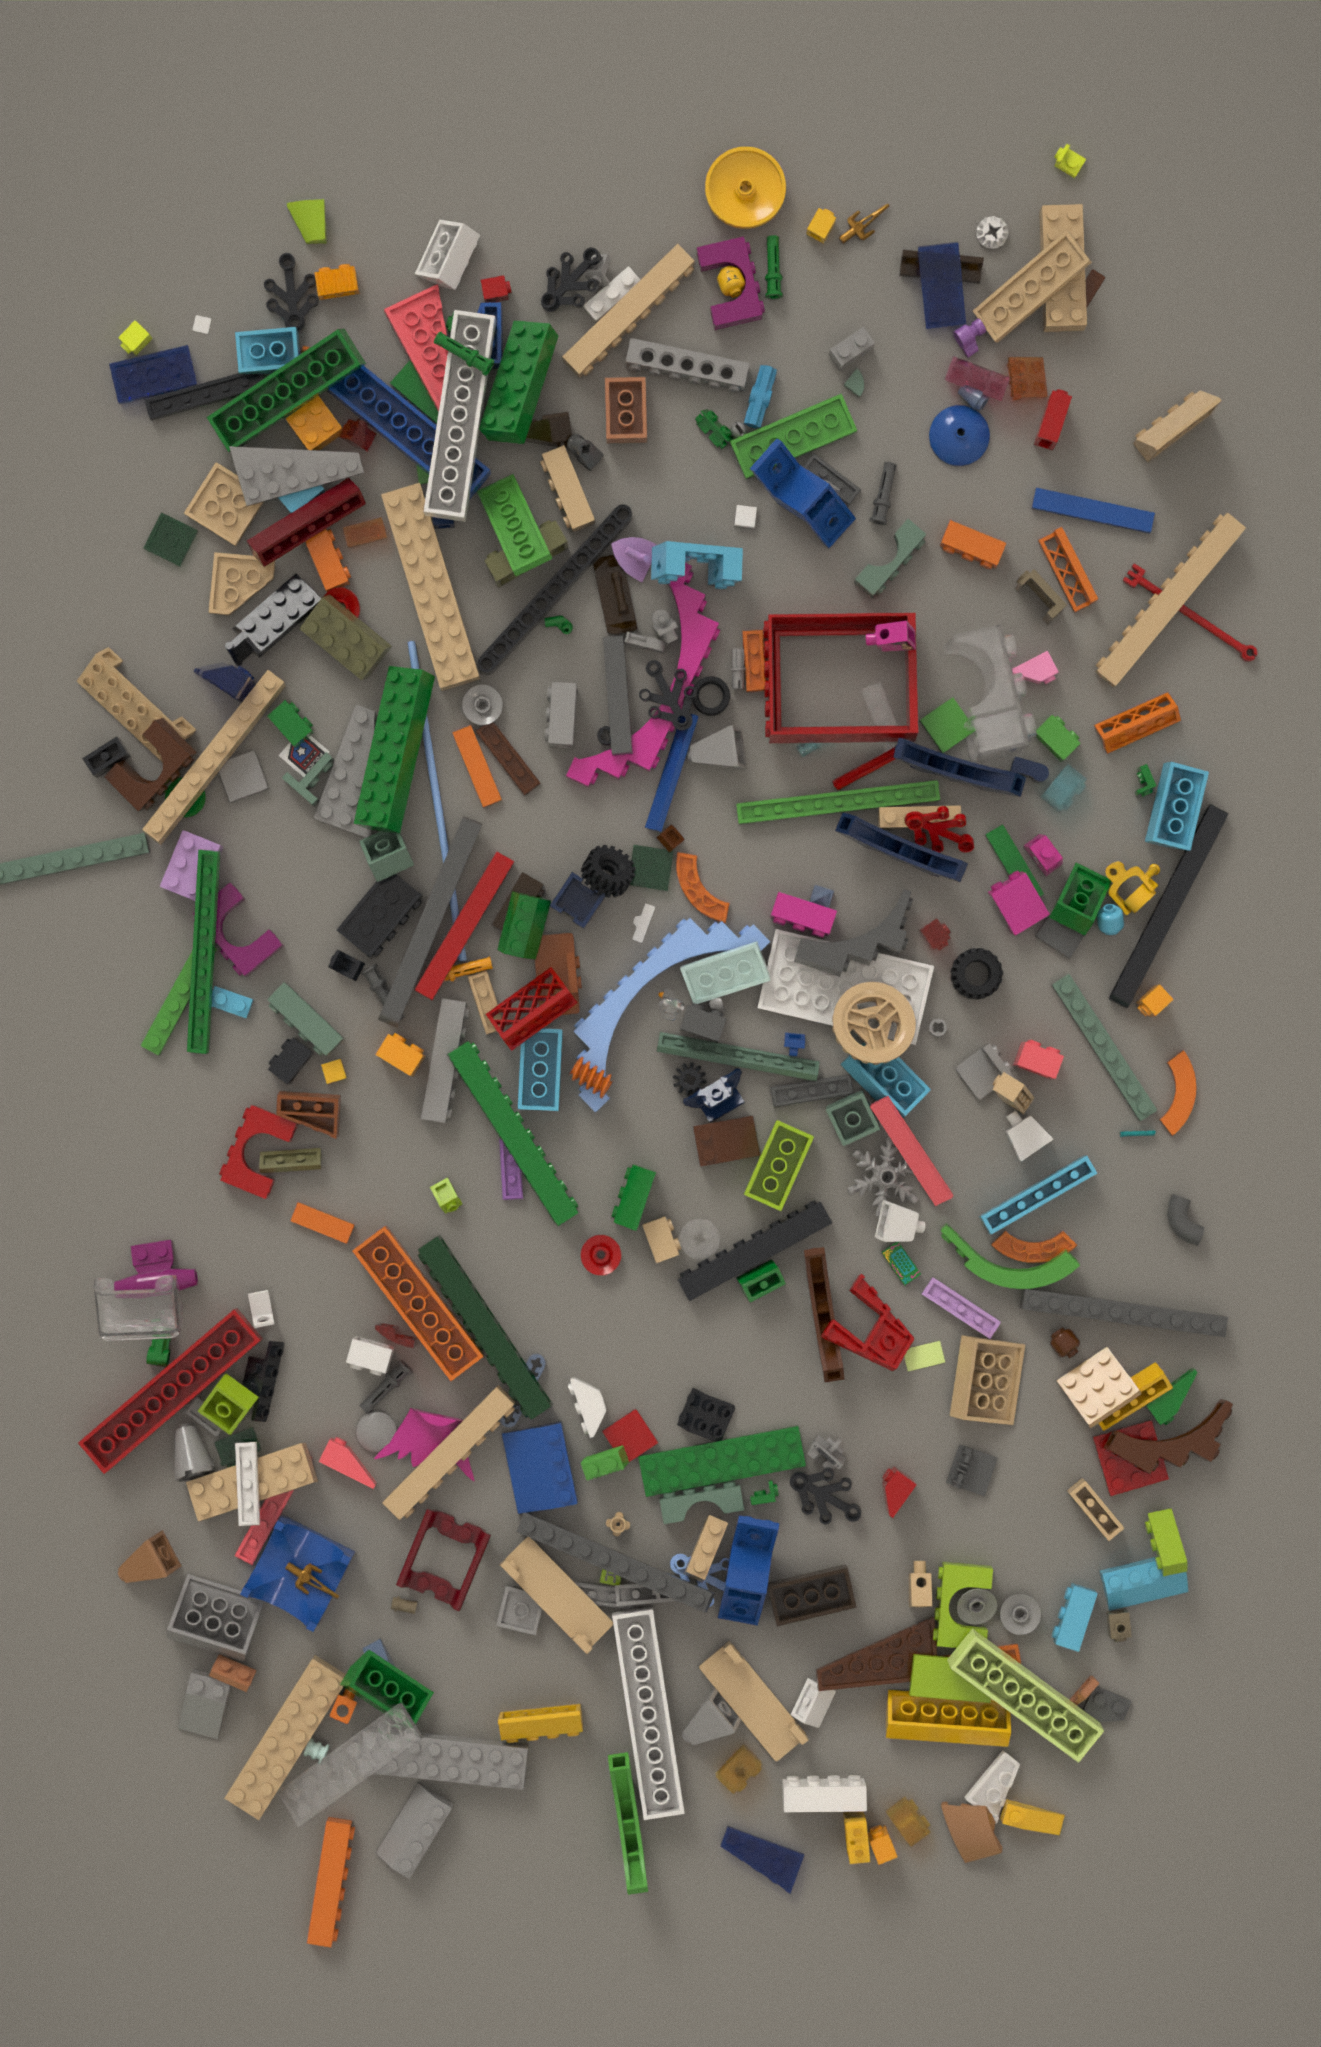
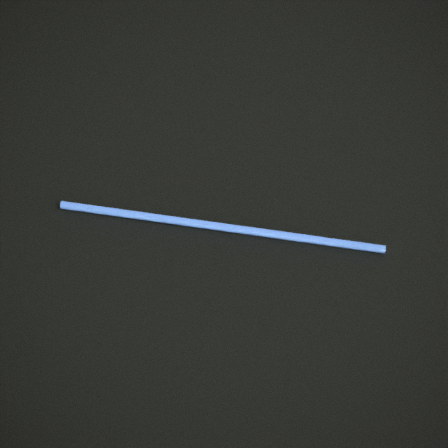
(435, 793)

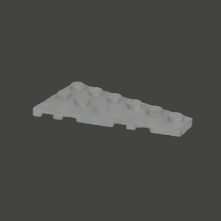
(345, 780)

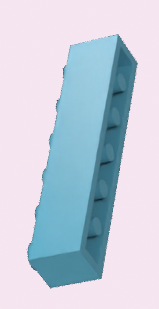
(1037, 1194)

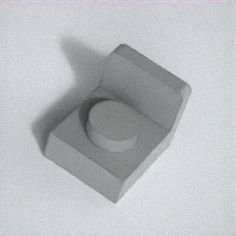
(598, 271)

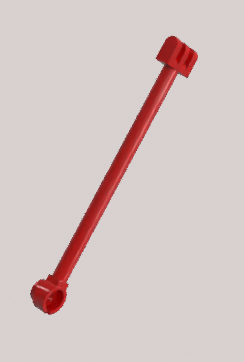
(1241, 648)

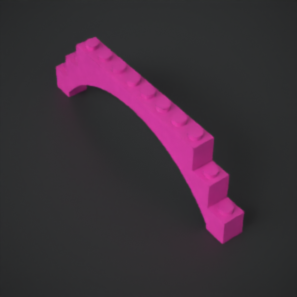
(696, 637)

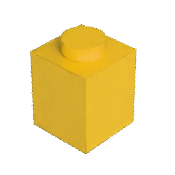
(821, 225)

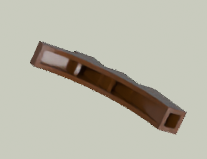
(822, 1313)
(1175, 1450)

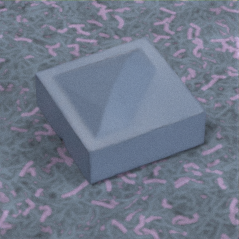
(821, 896)

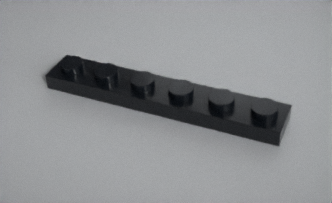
(200, 395)

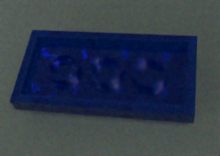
(941, 285)
(153, 374)

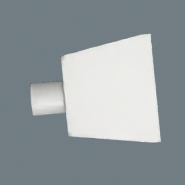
(1026, 1135)
(897, 1223)

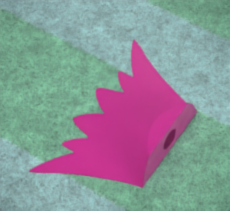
(421, 1435)

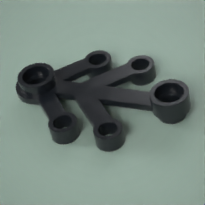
(568, 281)
(291, 297)
(670, 698)
(823, 1494)

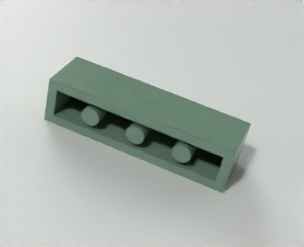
(305, 1019)

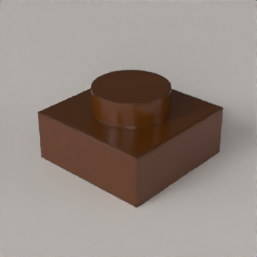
(670, 838)

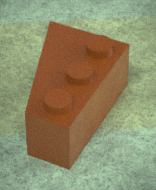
(311, 1109)

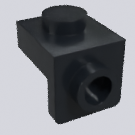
(346, 965)

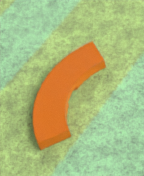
(694, 890)
(1184, 1093)
(1033, 1251)

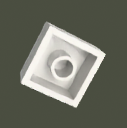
(370, 1355)

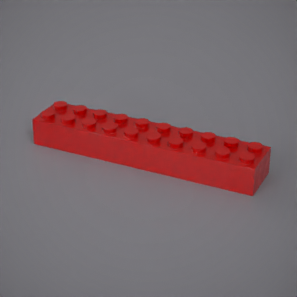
(170, 1390)

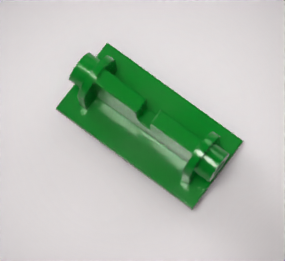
(708, 422)

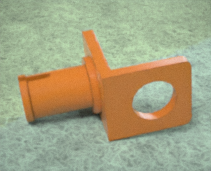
(347, 1700)

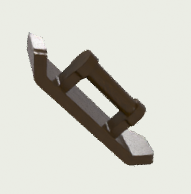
(614, 596)

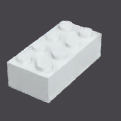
(824, 1795)

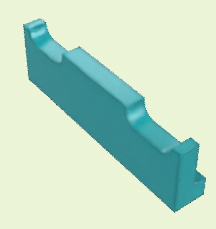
(1137, 1133)

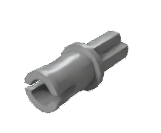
(738, 668)

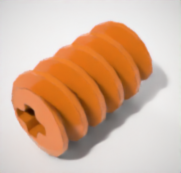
(591, 1077)

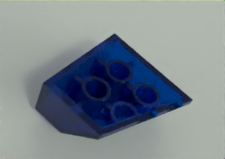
(229, 679)

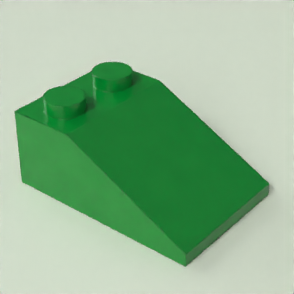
(1080, 899)

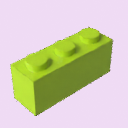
(1166, 1542)

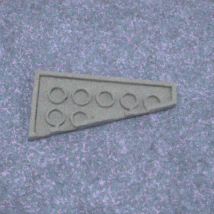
(281, 472)

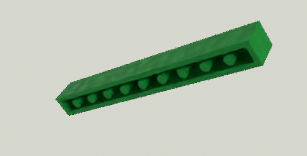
(512, 1133)

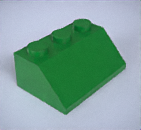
(524, 925)
(633, 1196)

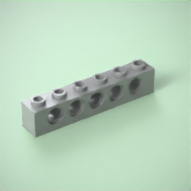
(659, 352)

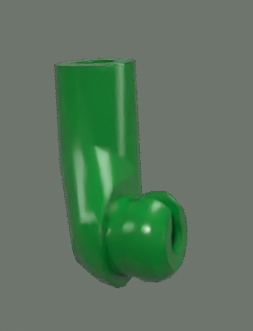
(560, 622)

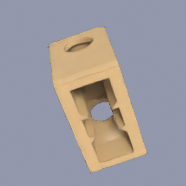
(920, 1595)

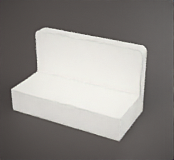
(812, 1704)

